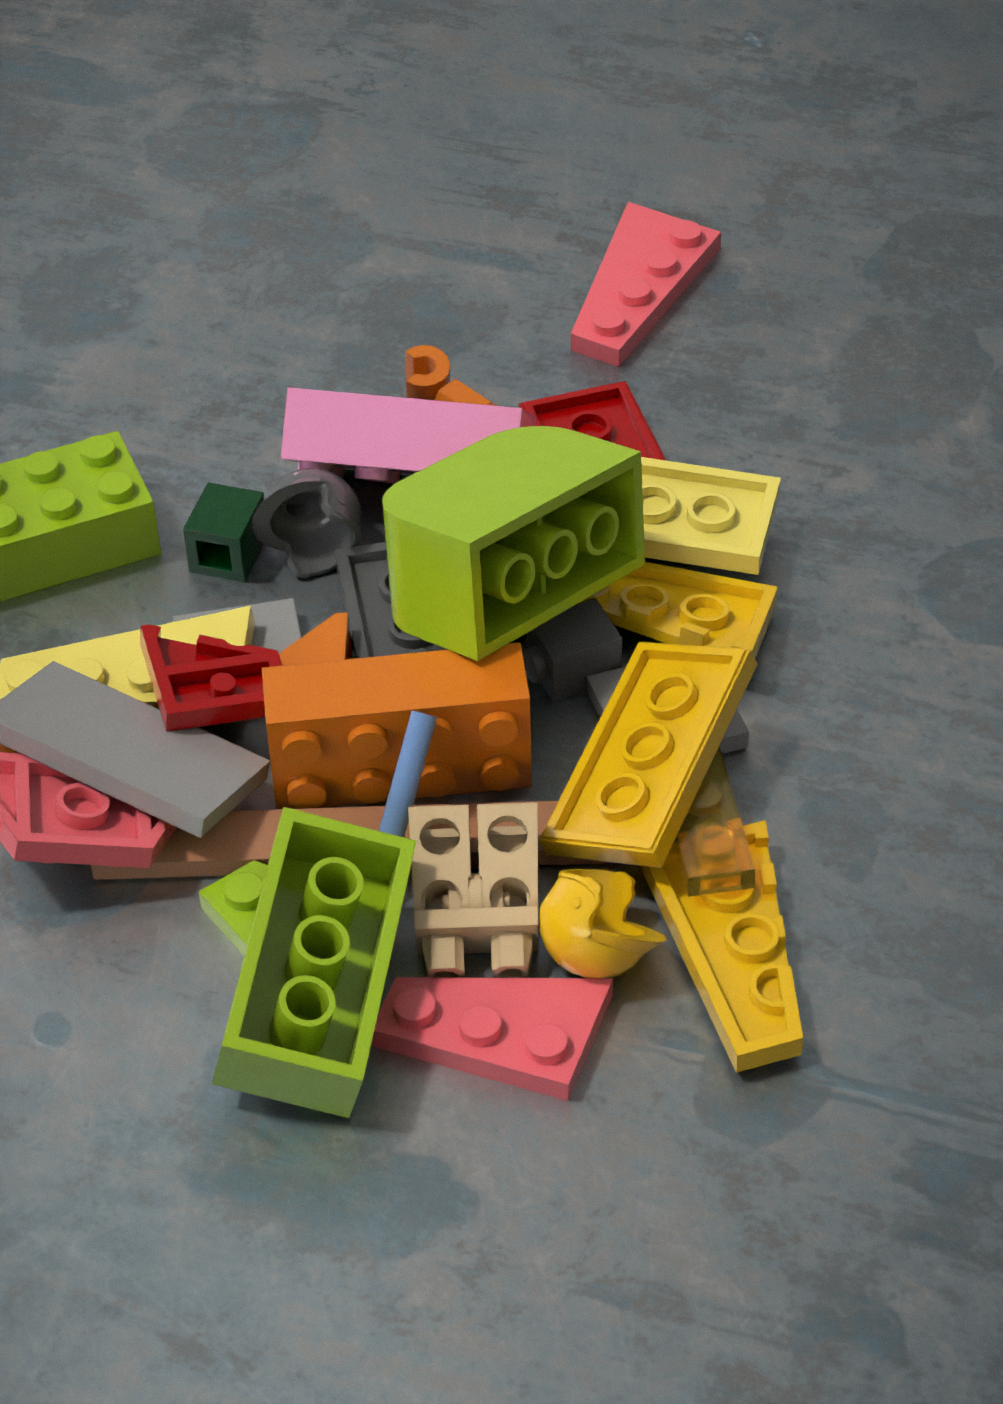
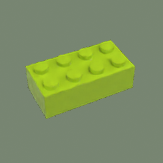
(72, 515)
(315, 963)

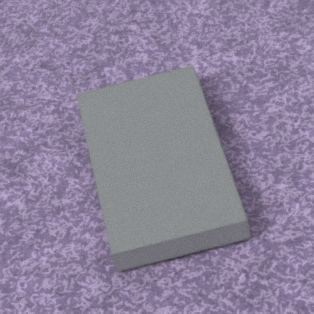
(125, 750)

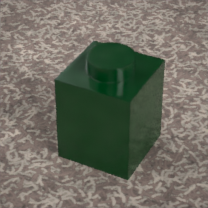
(221, 533)

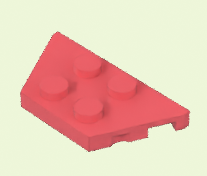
(68, 822)

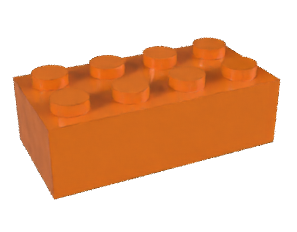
(344, 722)

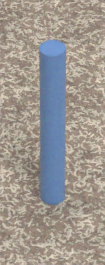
(407, 773)

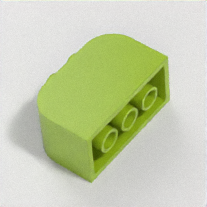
(510, 535)

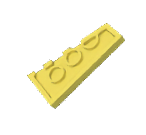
(119, 657)

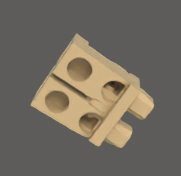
(482, 910)

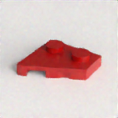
(205, 680)

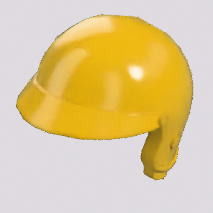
(588, 926)

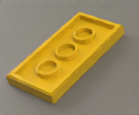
(649, 754)

